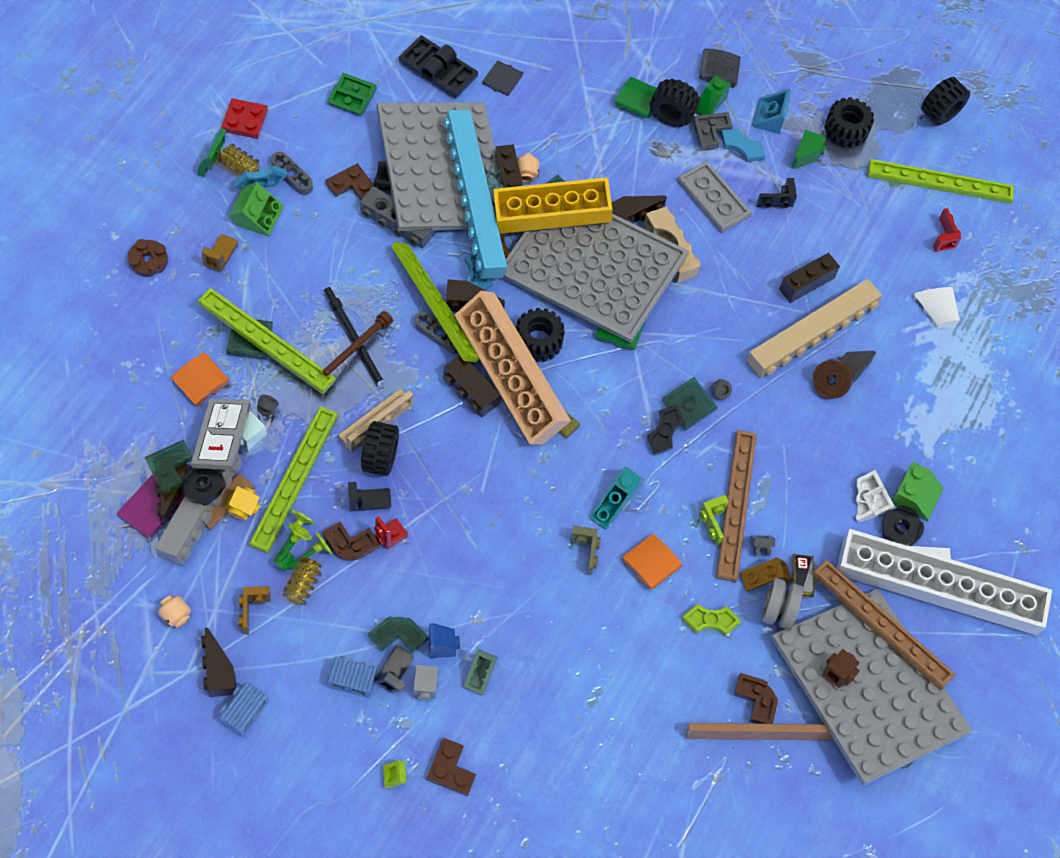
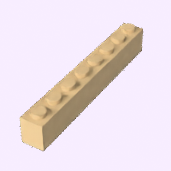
(814, 328)

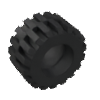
(945, 100)
(674, 102)
(851, 111)
(541, 321)
(380, 448)

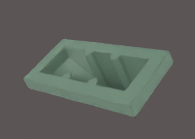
(480, 671)

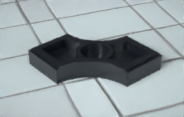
(661, 438)

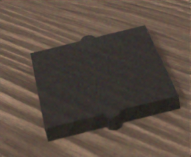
(502, 78)

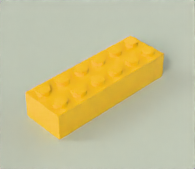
(553, 205)

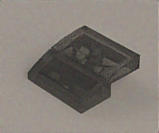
(720, 64)

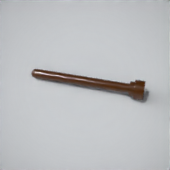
(382, 321)

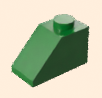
(713, 96)
(809, 149)

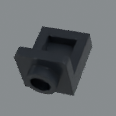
(382, 179)

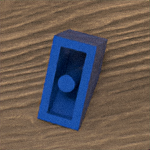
(442, 641)

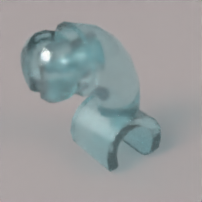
(492, 183)

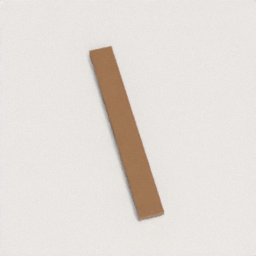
(737, 506)
(883, 625)
(758, 731)

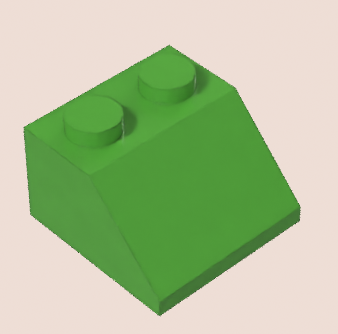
(918, 491)

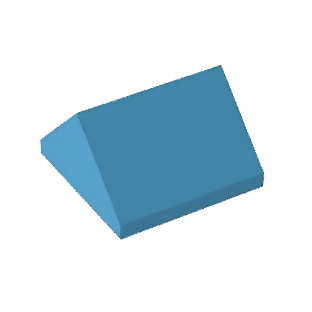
(772, 111)

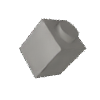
(425, 682)

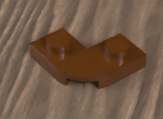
(347, 547)
(763, 695)

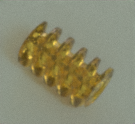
(238, 160)
(301, 581)

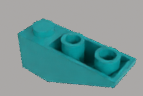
(617, 497)

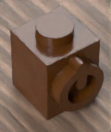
(841, 668)

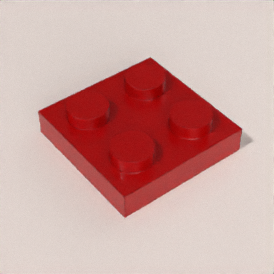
(244, 118)

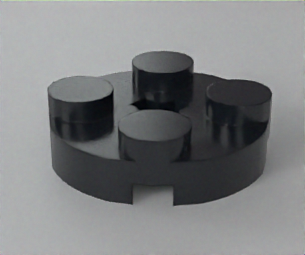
(205, 494)
(909, 518)

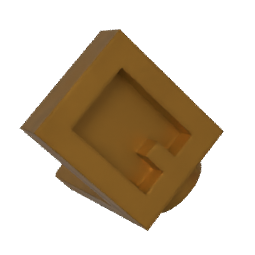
(220, 253)
(764, 574)
(257, 595)

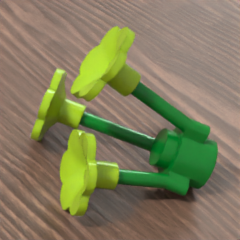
(284, 558)

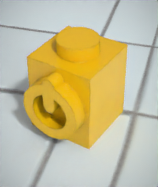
(242, 503)

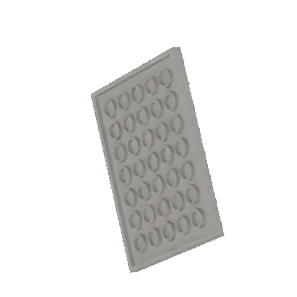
(421, 163)
(597, 271)
(887, 710)

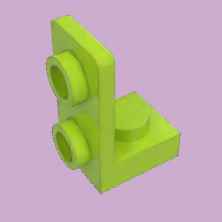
(715, 506)

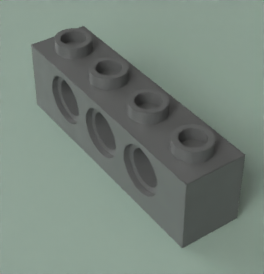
(377, 200)

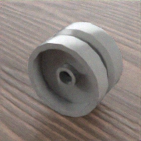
(779, 602)

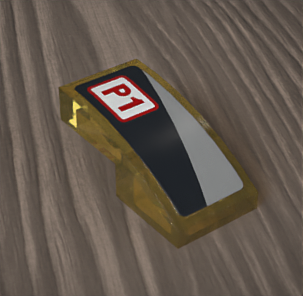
(802, 573)

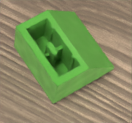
(256, 209)

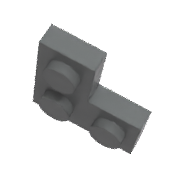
(708, 126)

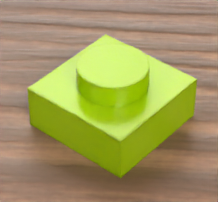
(394, 774)

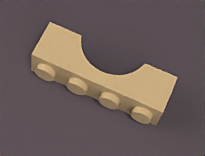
(663, 224)

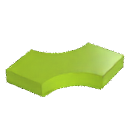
(704, 619)

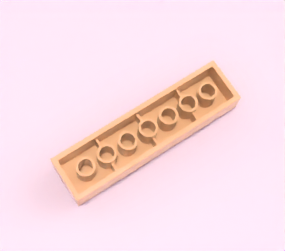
(512, 368)

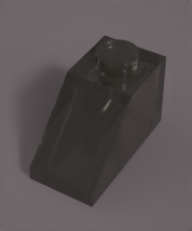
(857, 361)

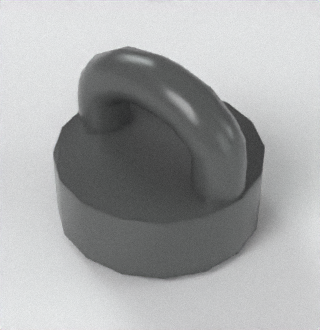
(721, 389)
(268, 403)

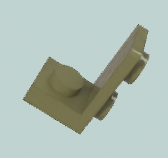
(585, 536)

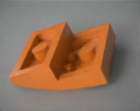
(200, 378)
(652, 561)

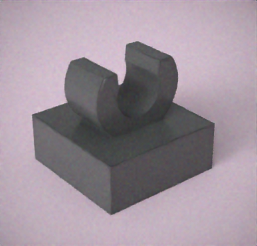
(762, 541)

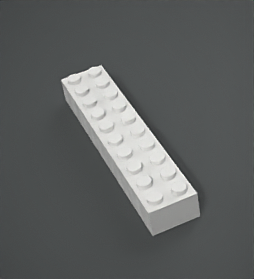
(944, 582)

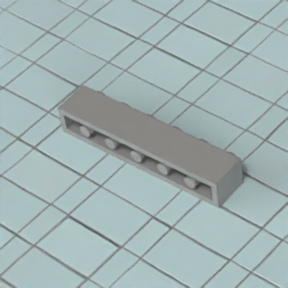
(189, 523)

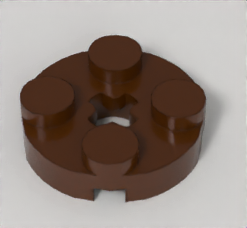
(144, 248)
(833, 367)

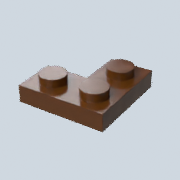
(348, 179)
(446, 773)

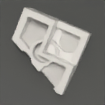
(939, 306)
(872, 497)

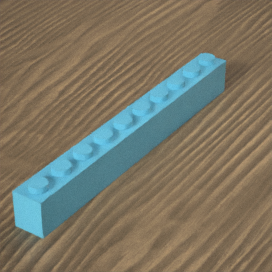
(475, 194)

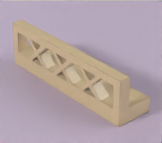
(384, 412)

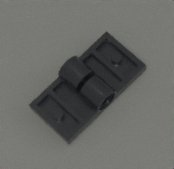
(438, 66)

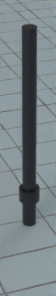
(336, 305)

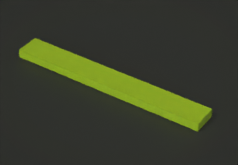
(940, 181)
(435, 301)
(266, 340)
(293, 480)

